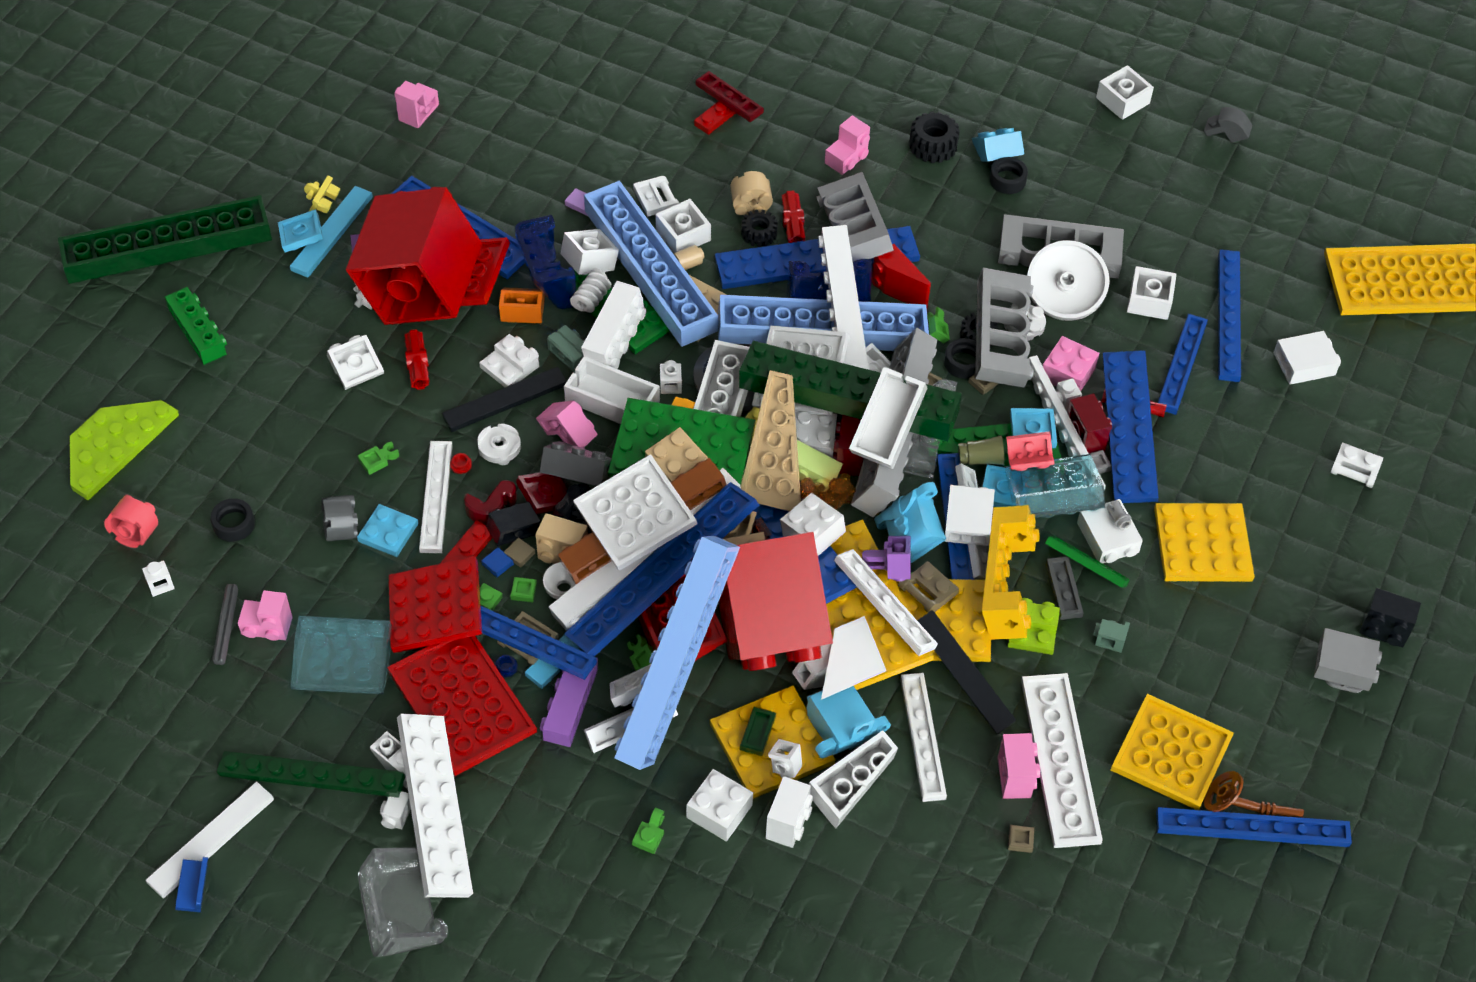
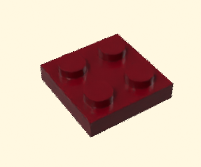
(542, 491)

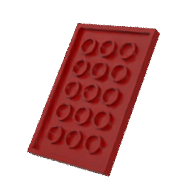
(469, 691)

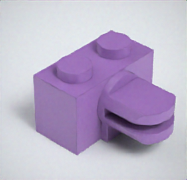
(893, 559)

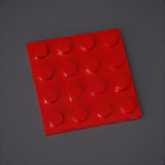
(485, 271)
(434, 604)

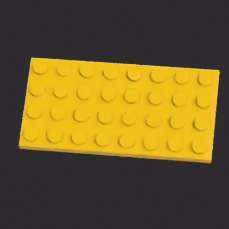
(1403, 278)
(853, 605)

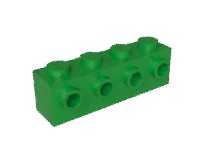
(195, 325)

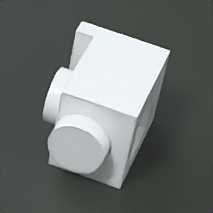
(670, 373)
(1066, 391)
(155, 572)
(784, 764)
(395, 811)

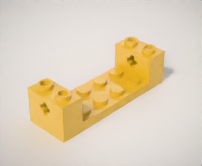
(1003, 610)

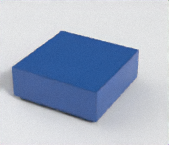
(497, 562)

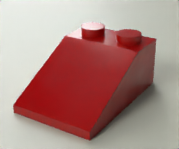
(900, 278)

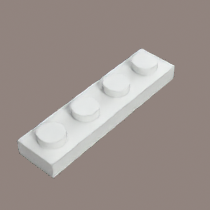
(608, 731)

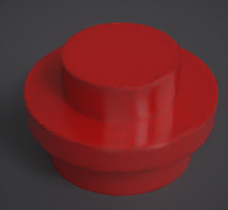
(460, 463)

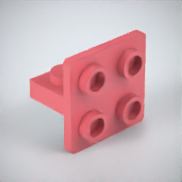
(1030, 451)

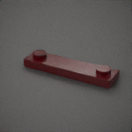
(729, 96)

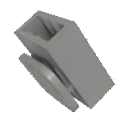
(1347, 661)

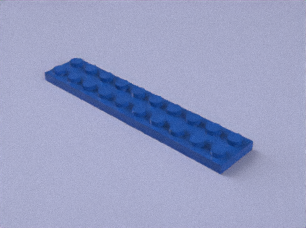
(771, 262)
(658, 572)

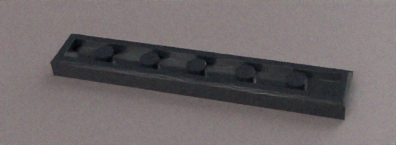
(504, 399)
(967, 674)

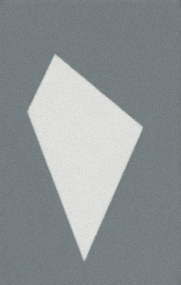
(851, 657)

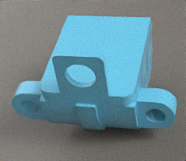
(914, 517)
(842, 721)

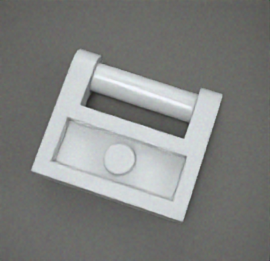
(650, 197)
(1355, 463)

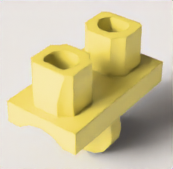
(327, 189)

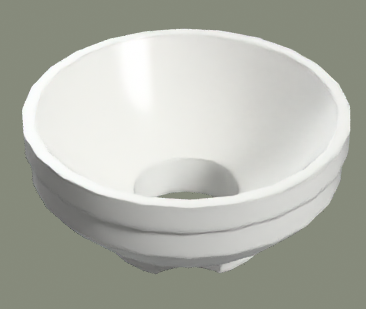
(554, 577)

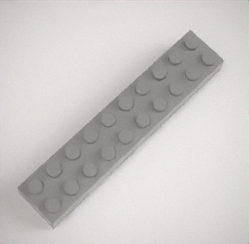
(878, 483)

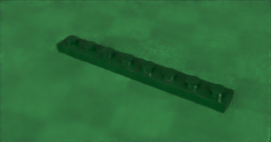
(311, 774)

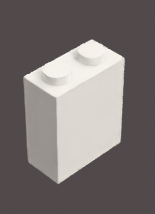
(1307, 357)
(969, 515)
(1106, 539)

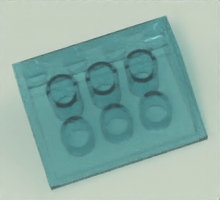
(1060, 489)
(341, 654)

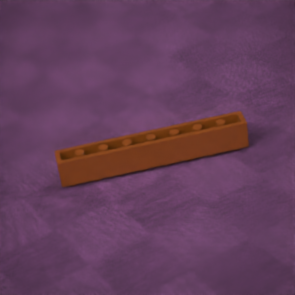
(693, 487)

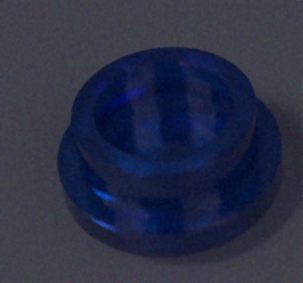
(506, 665)

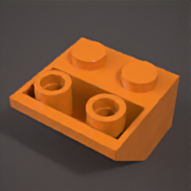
(521, 305)

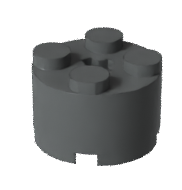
(339, 517)

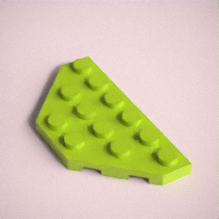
(112, 440)

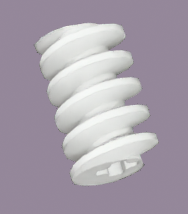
(591, 291)

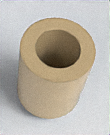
(690, 257)

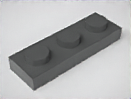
(1064, 588)

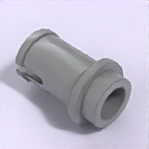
(1121, 519)

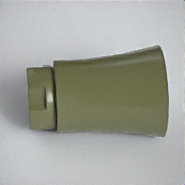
(982, 451)

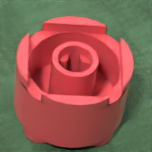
(132, 521)

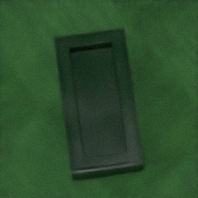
(758, 731)

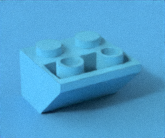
(997, 145)

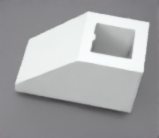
(813, 672)
(389, 753)

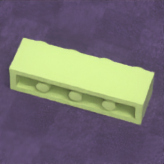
(816, 465)

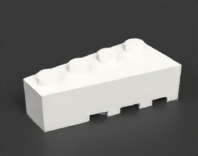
(849, 779)

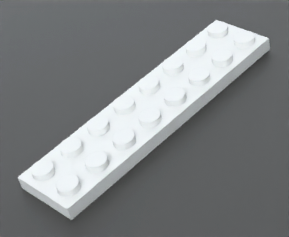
(1061, 761)
(434, 806)

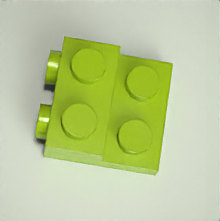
(1043, 628)

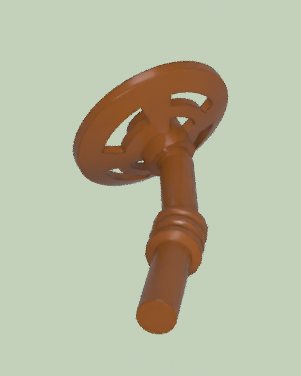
(1228, 795)

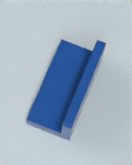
(191, 885)

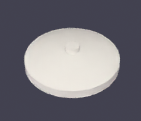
(1068, 280)

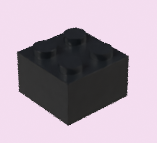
(1390, 618)

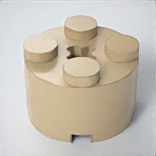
(751, 193)

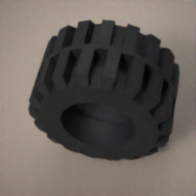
(934, 137)

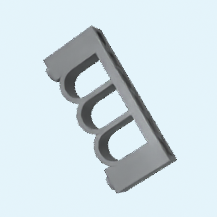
(852, 204)
(1014, 227)
(996, 366)

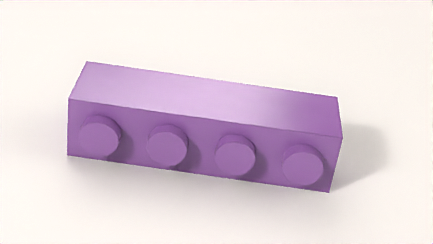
(566, 707)

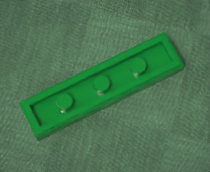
(1087, 561)

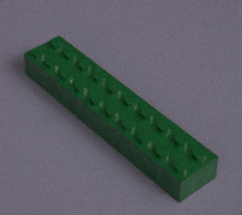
(164, 239)
(842, 387)

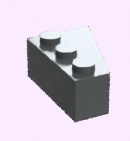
(575, 463)

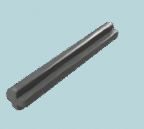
(225, 624)

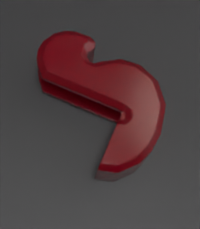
(503, 494)

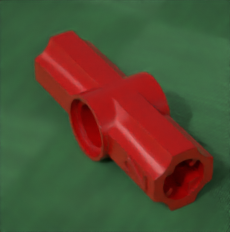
(793, 217)
(416, 359)

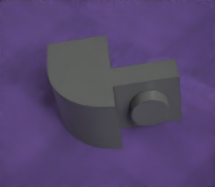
(1232, 122)

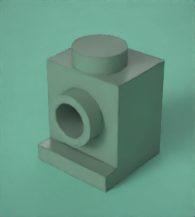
(1111, 634)

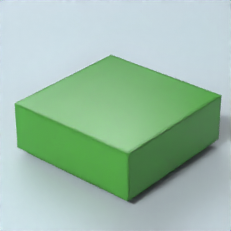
(523, 589)

